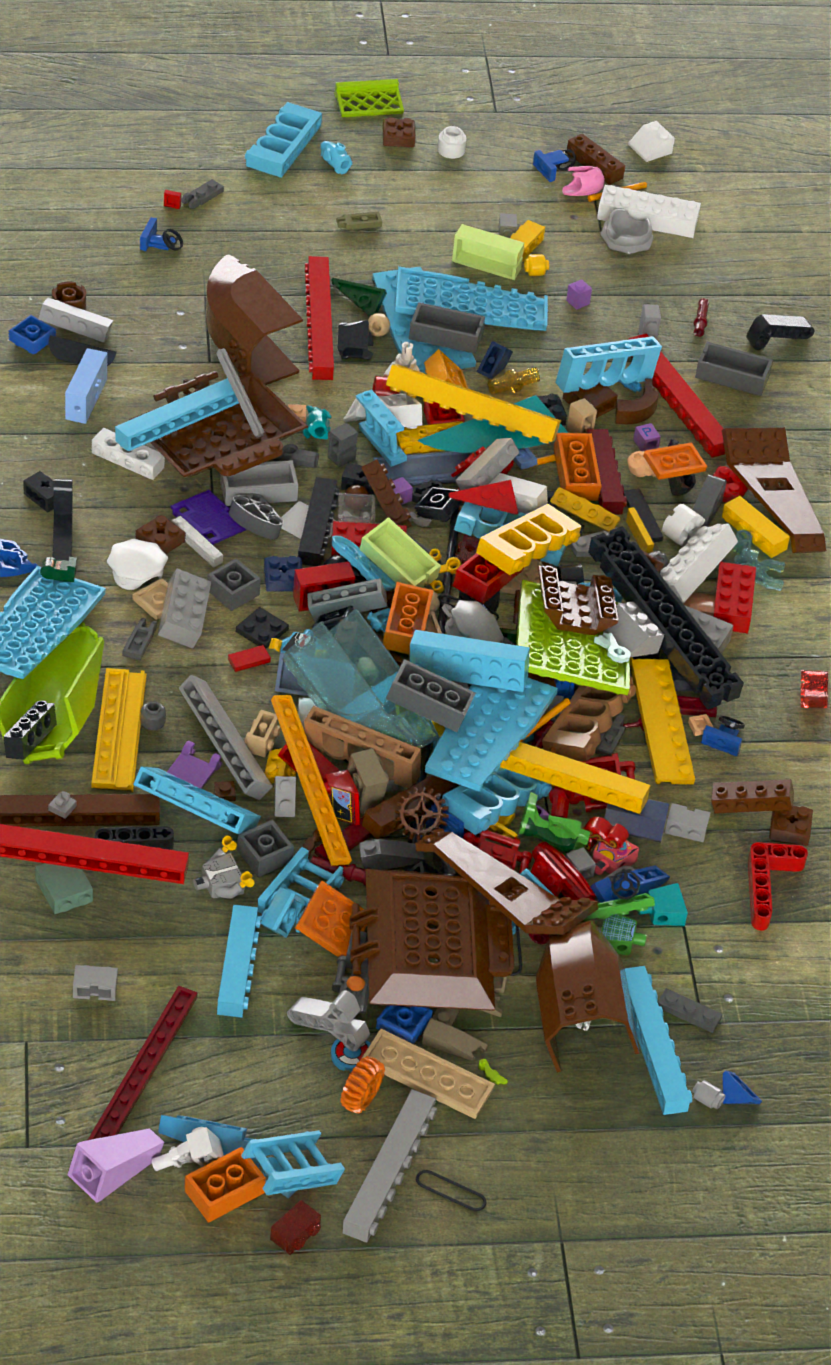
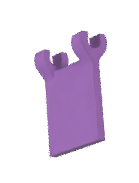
(193, 769)

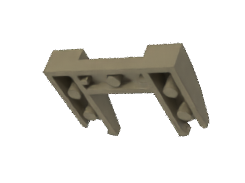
(444, 1037)

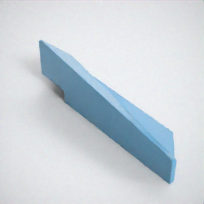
(230, 1136)

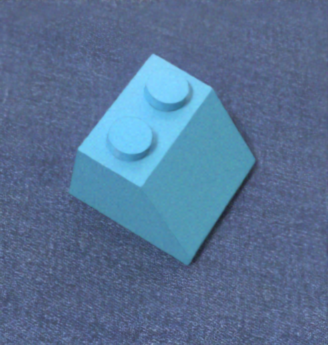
(282, 912)

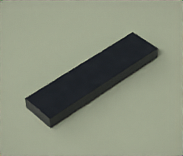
(636, 499)

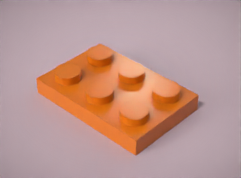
(675, 461)

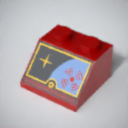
(343, 796)

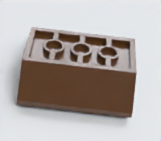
(578, 606)

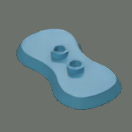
(361, 561)

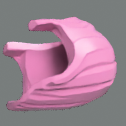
(586, 181)

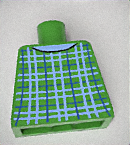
(621, 933)

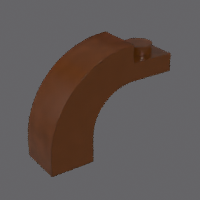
(639, 409)

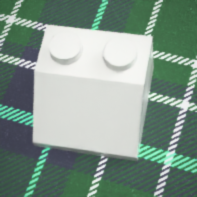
(652, 141)

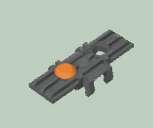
(356, 984)

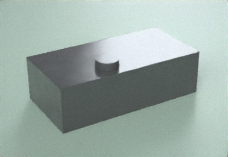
(430, 695)

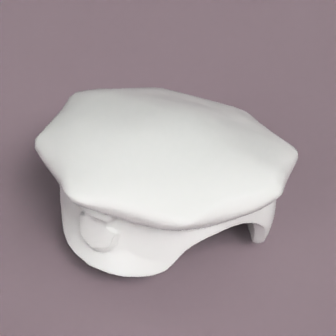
(136, 562)

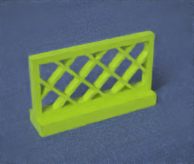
(368, 90)

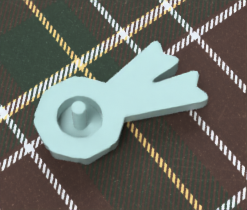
(615, 652)

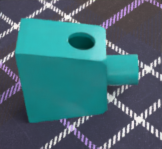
(668, 907)

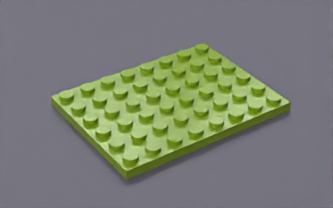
(564, 653)

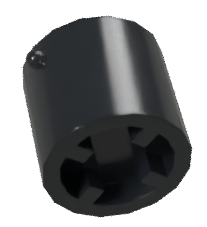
(571, 573)

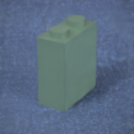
(63, 886)

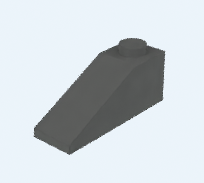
(389, 854)

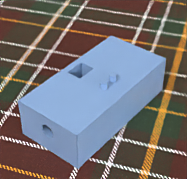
(86, 386)

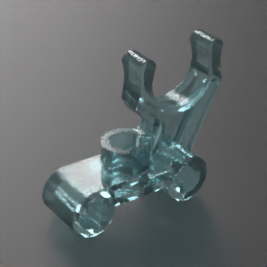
(749, 557)

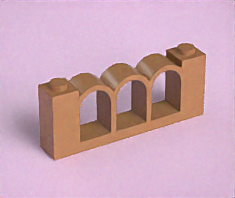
(324, 728)
(583, 745)

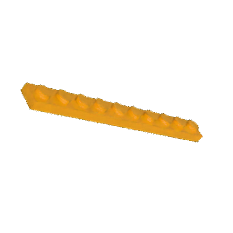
(311, 780)

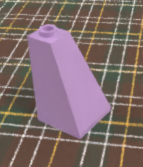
(110, 1161)

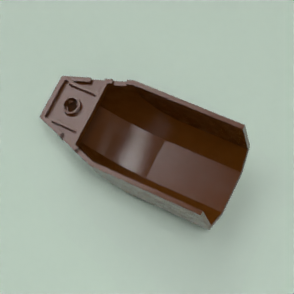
(241, 315)
(581, 982)

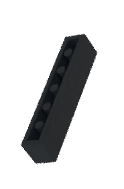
(317, 521)

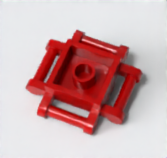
(608, 763)
(503, 854)

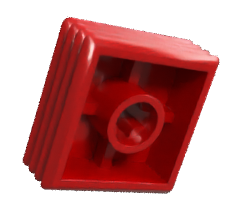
(437, 415)
(734, 485)

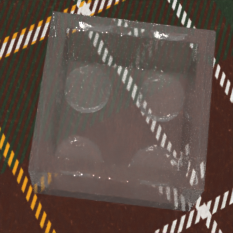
(356, 508)

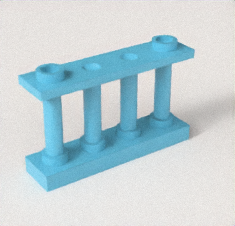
(381, 428)
(290, 875)
(291, 1178)

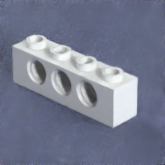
(140, 460)

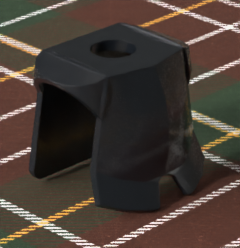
(354, 340)

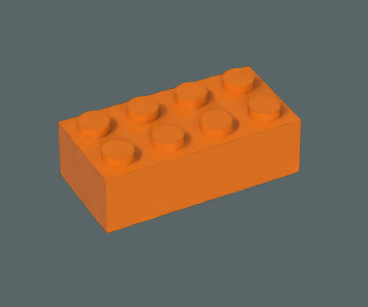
(577, 465)
(407, 614)

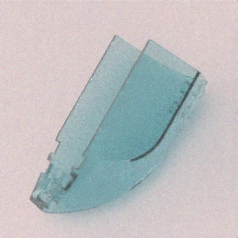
(351, 676)

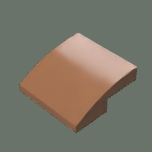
(701, 602)

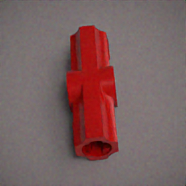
(560, 801)

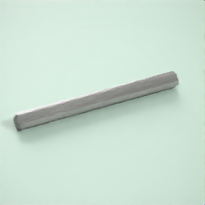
(240, 392)

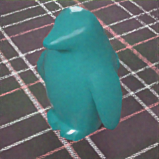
(317, 423)

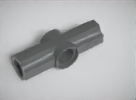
(299, 457)

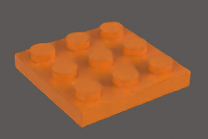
(328, 919)

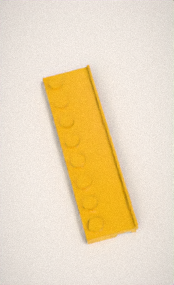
(662, 721)
(119, 730)

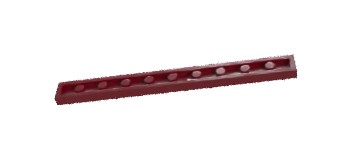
(145, 1064)

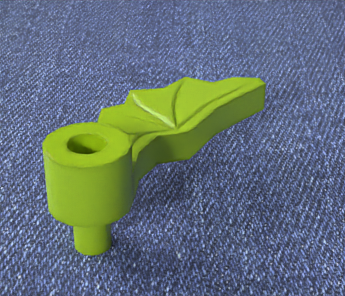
(490, 1074)

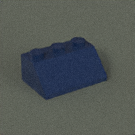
(646, 825)

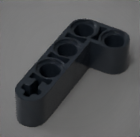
(778, 326)
(153, 836)

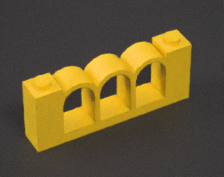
(528, 538)

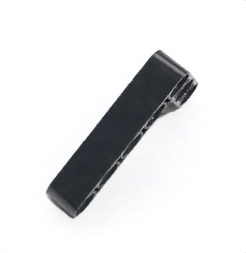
(62, 519)

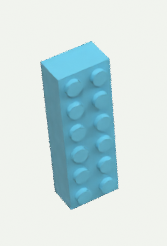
(471, 660)

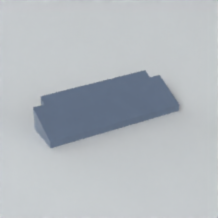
(426, 467)

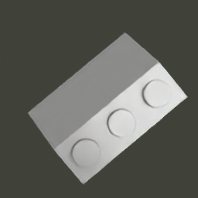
(636, 631)

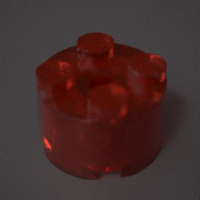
(814, 689)

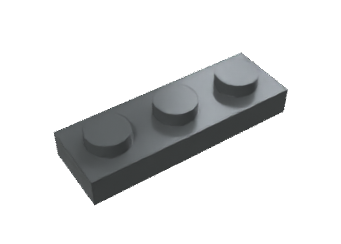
(689, 1010)

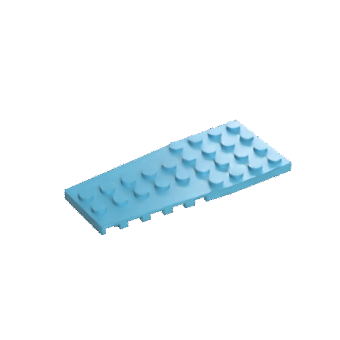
(456, 293)
(401, 327)
(40, 618)
(488, 733)

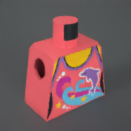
(611, 859)

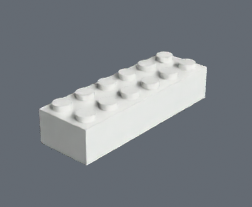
(663, 212)
(698, 559)

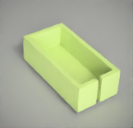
(488, 252)
(399, 555)

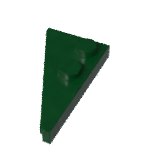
(364, 296)

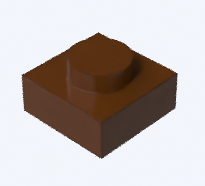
(225, 790)

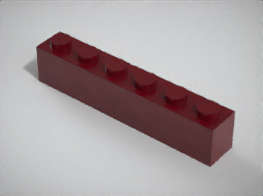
(612, 491)

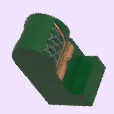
(59, 569)

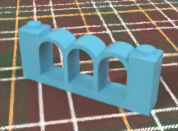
(284, 139)
(574, 359)
(470, 523)
(497, 798)
(196, 800)

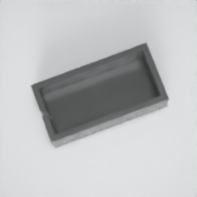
(447, 328)
(734, 368)

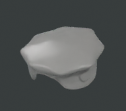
(626, 233)
(473, 621)

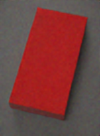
(249, 658)

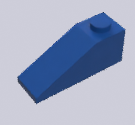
(649, 878)

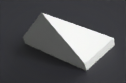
(356, 412)

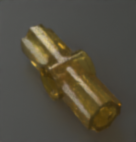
(513, 380)

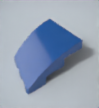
(13, 560)

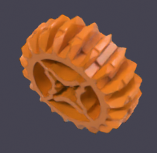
(362, 1084)

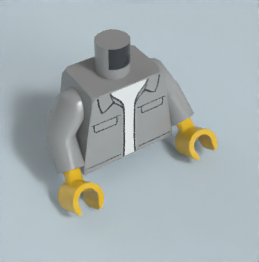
(222, 874)

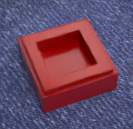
(172, 199)

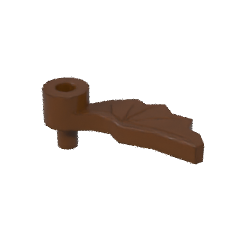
(309, 843)

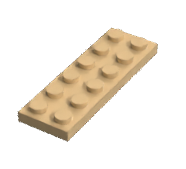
(430, 1074)

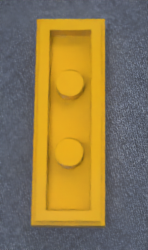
(639, 531)

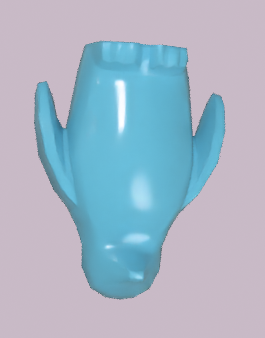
(336, 156)

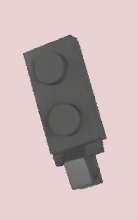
(612, 737)

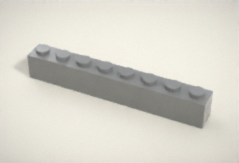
(225, 737)
(389, 1166)

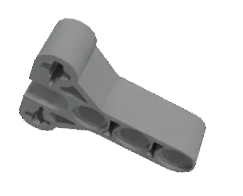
(332, 1017)

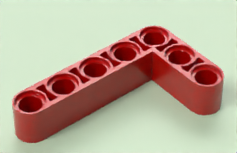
(761, 860)

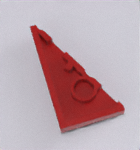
(495, 496)

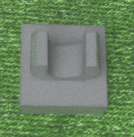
(62, 804)

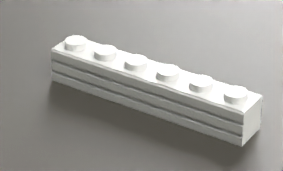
(199, 543)

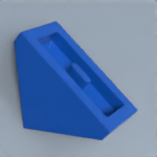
(737, 1091)

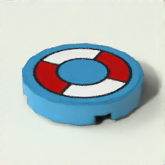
(344, 1058)

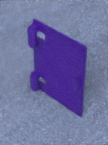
(207, 516)

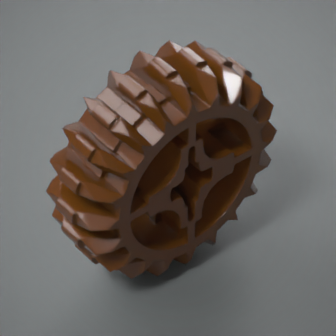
(421, 805)

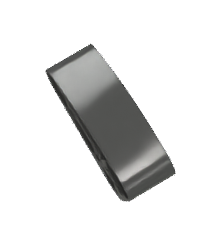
(710, 498)
(256, 515)

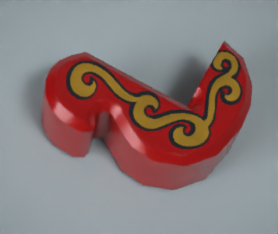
(605, 832)

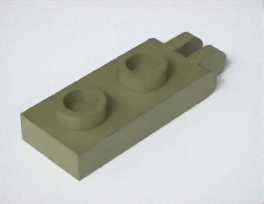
(359, 220)

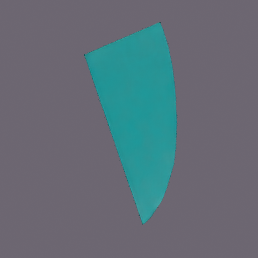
(475, 433)

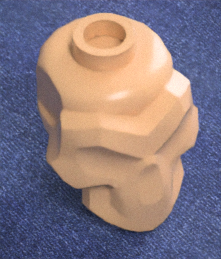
(638, 465)

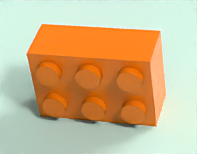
(224, 1184)

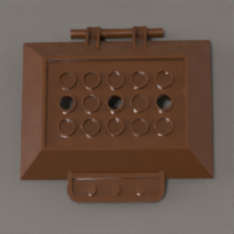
(200, 445)
(469, 942)

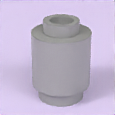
(708, 1094)

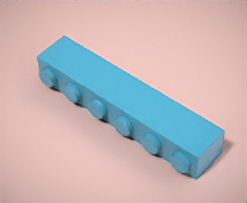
(237, 961)

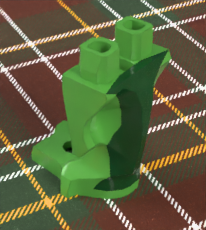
(563, 836)

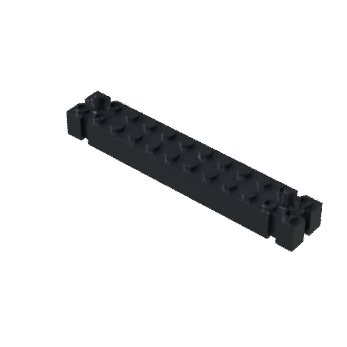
(683, 638)

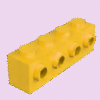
(408, 438)
(763, 531)

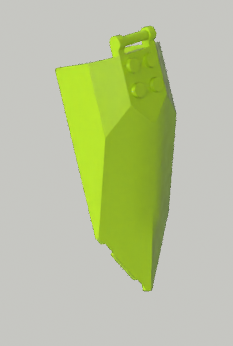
(63, 678)

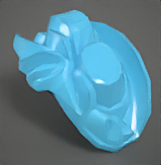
(379, 619)

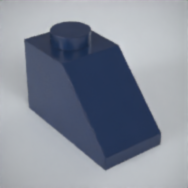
(494, 360)

